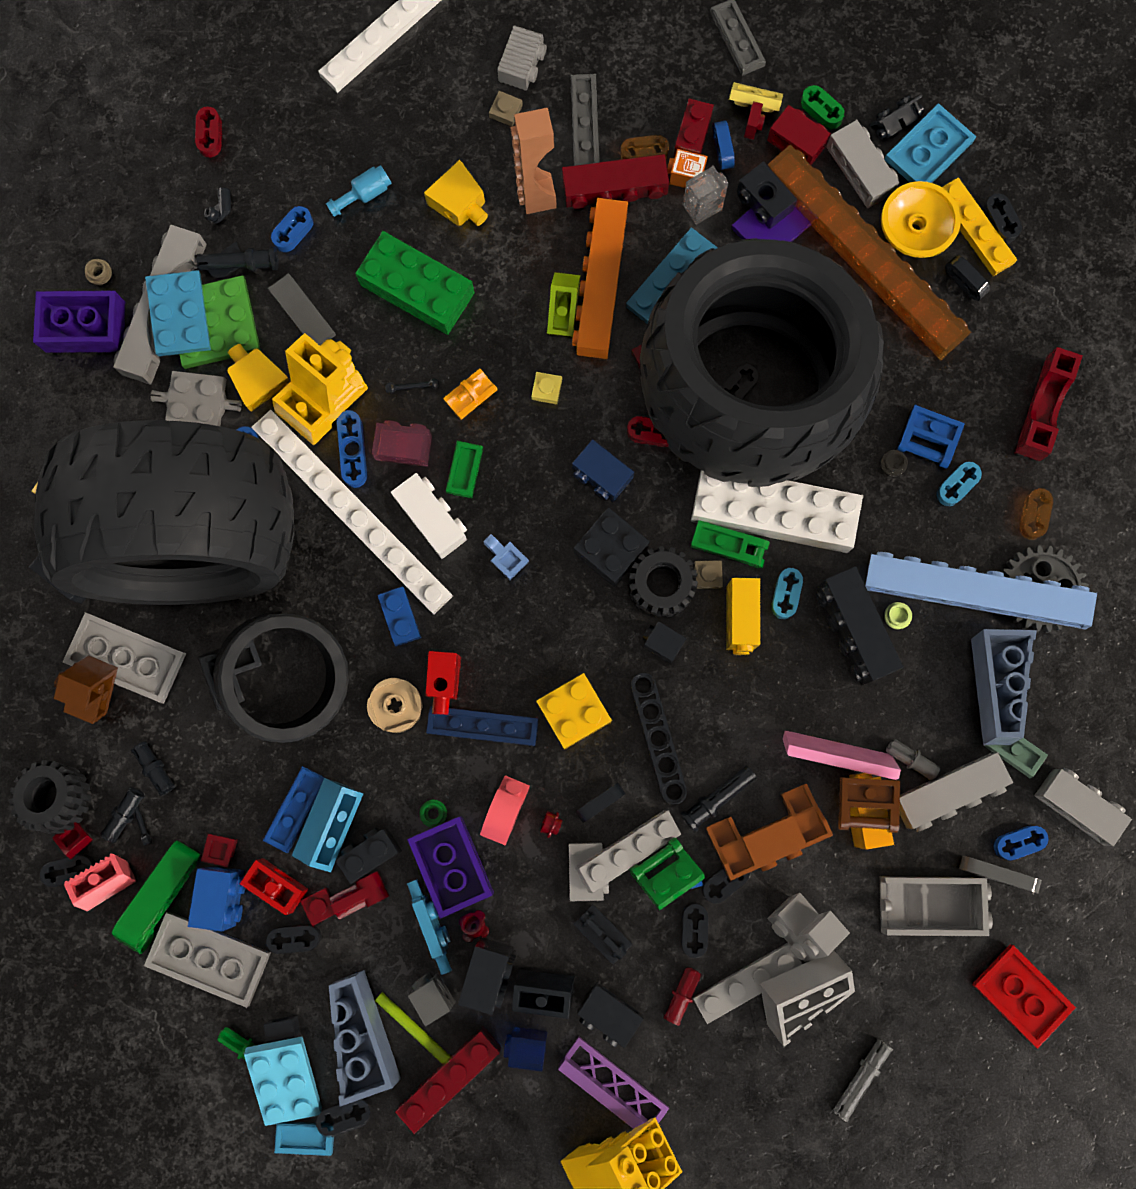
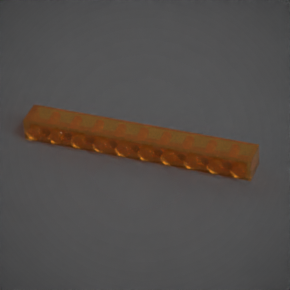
(870, 255)

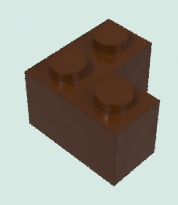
(86, 688)

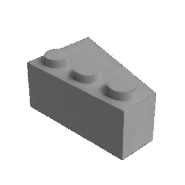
(805, 992)

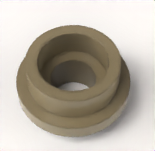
(94, 266)

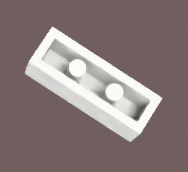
(430, 515)

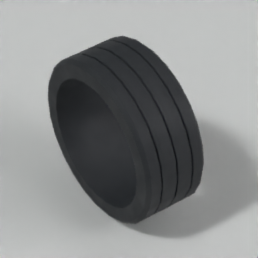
(322, 711)

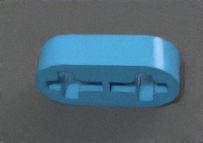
(963, 488)
(780, 592)

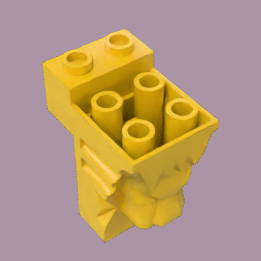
(319, 388)
(627, 1162)

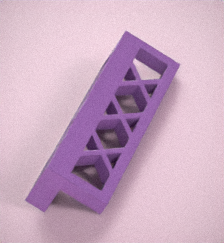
(603, 1094)

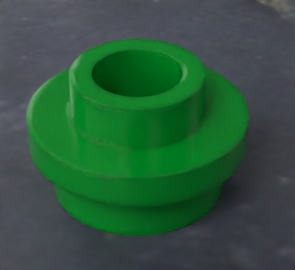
(424, 813)

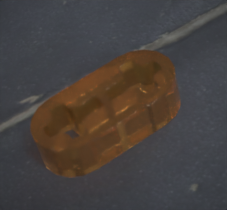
(644, 146)
(1043, 514)

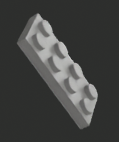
(141, 662)
(207, 959)

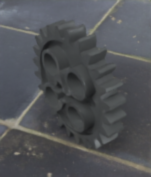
(1056, 570)

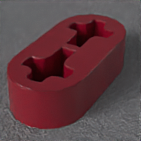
(214, 132)
(646, 437)

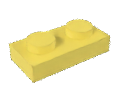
(745, 95)

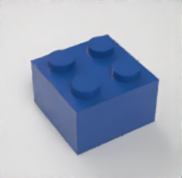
(216, 898)

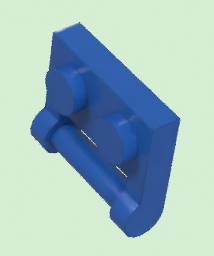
(933, 428)

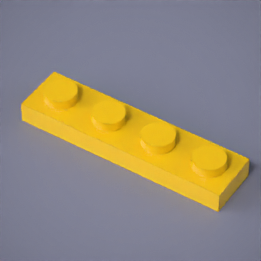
(980, 231)

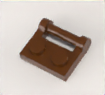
(869, 794)

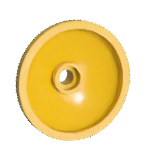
(928, 208)

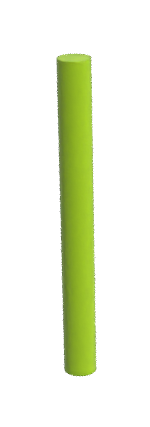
(411, 1027)

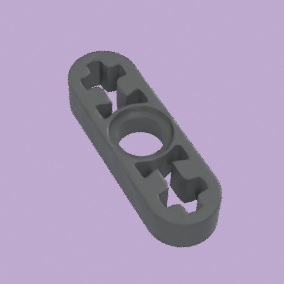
(1000, 874)

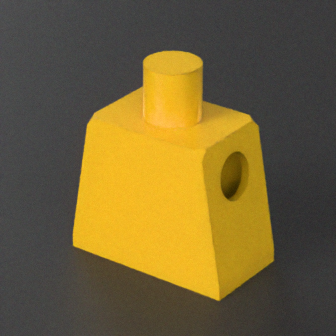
(457, 196)
(255, 376)

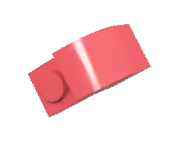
(504, 810)

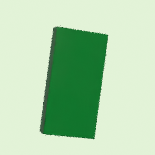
(464, 469)

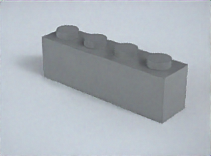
(953, 790)

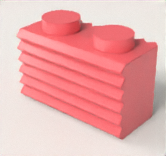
(99, 882)

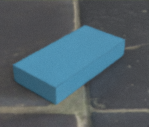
(302, 1139)

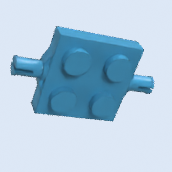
(435, 935)

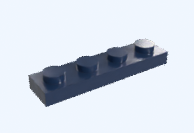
(484, 726)

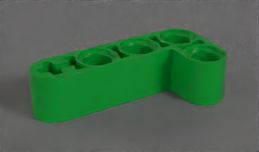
(155, 896)

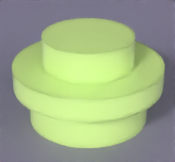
(898, 615)

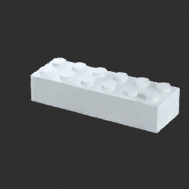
(781, 511)

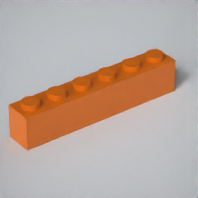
(601, 279)

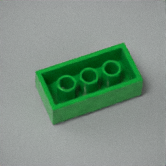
(415, 282)

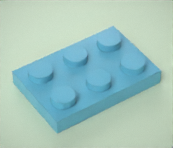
(283, 1081)

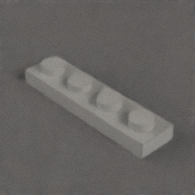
(627, 851)
(744, 983)

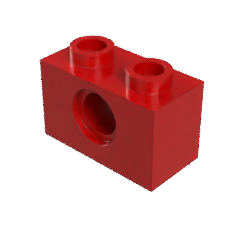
(274, 886)

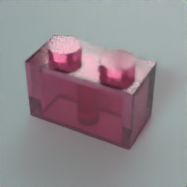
(402, 443)

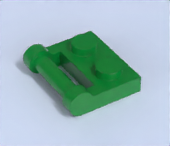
(672, 880)

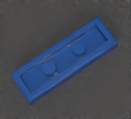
(294, 810)

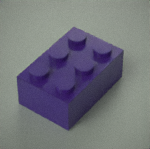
(79, 321)
(450, 867)

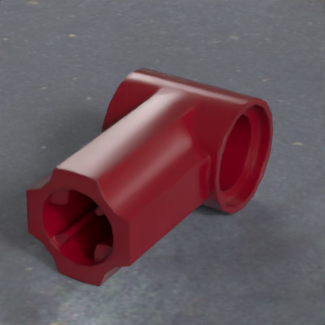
(365, 893)

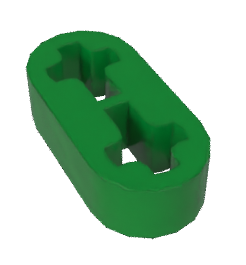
(822, 107)

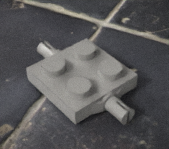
(196, 398)

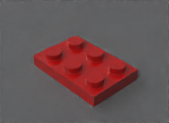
(1024, 996)

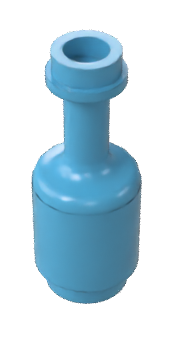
(364, 188)

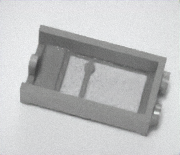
(935, 906)

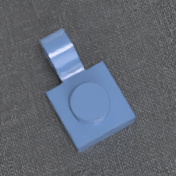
(507, 559)

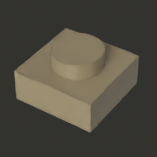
(504, 108)
(709, 574)

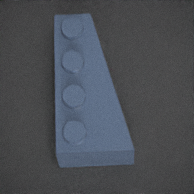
(1002, 682)
(360, 1041)

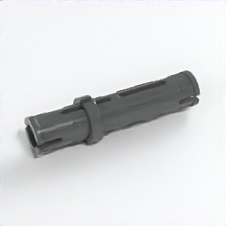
(862, 1080)

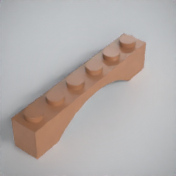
(531, 142)

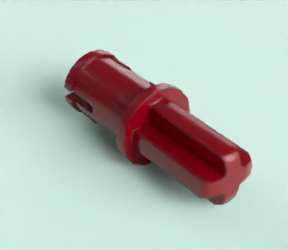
(682, 996)

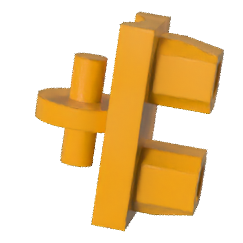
(470, 394)

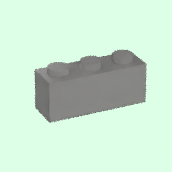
(862, 163)
(1083, 806)

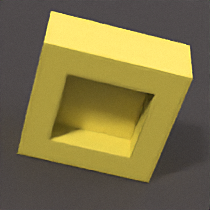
(546, 388)

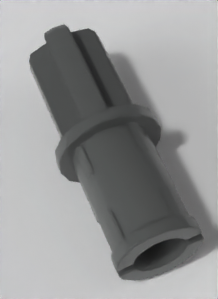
(913, 759)

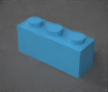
(327, 825)

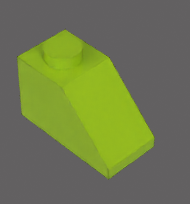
(563, 304)

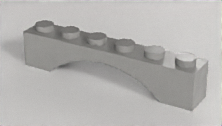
(137, 354)

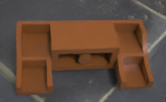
(773, 841)

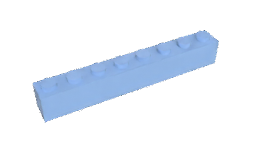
(981, 591)

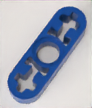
(357, 429)

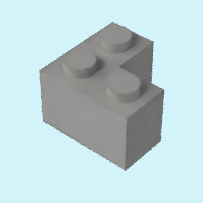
(805, 930)

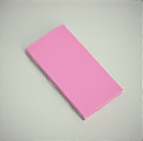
(841, 755)

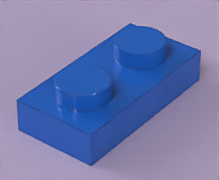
(399, 616)

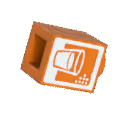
(685, 166)

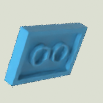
(930, 146)
(178, 313)

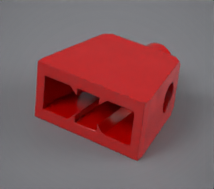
(442, 667)

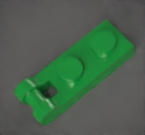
(729, 544)

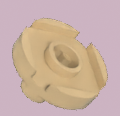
(381, 697)

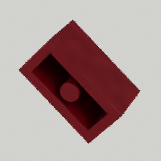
(694, 127)
(800, 132)

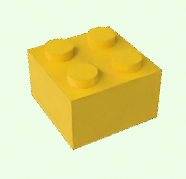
(574, 711)

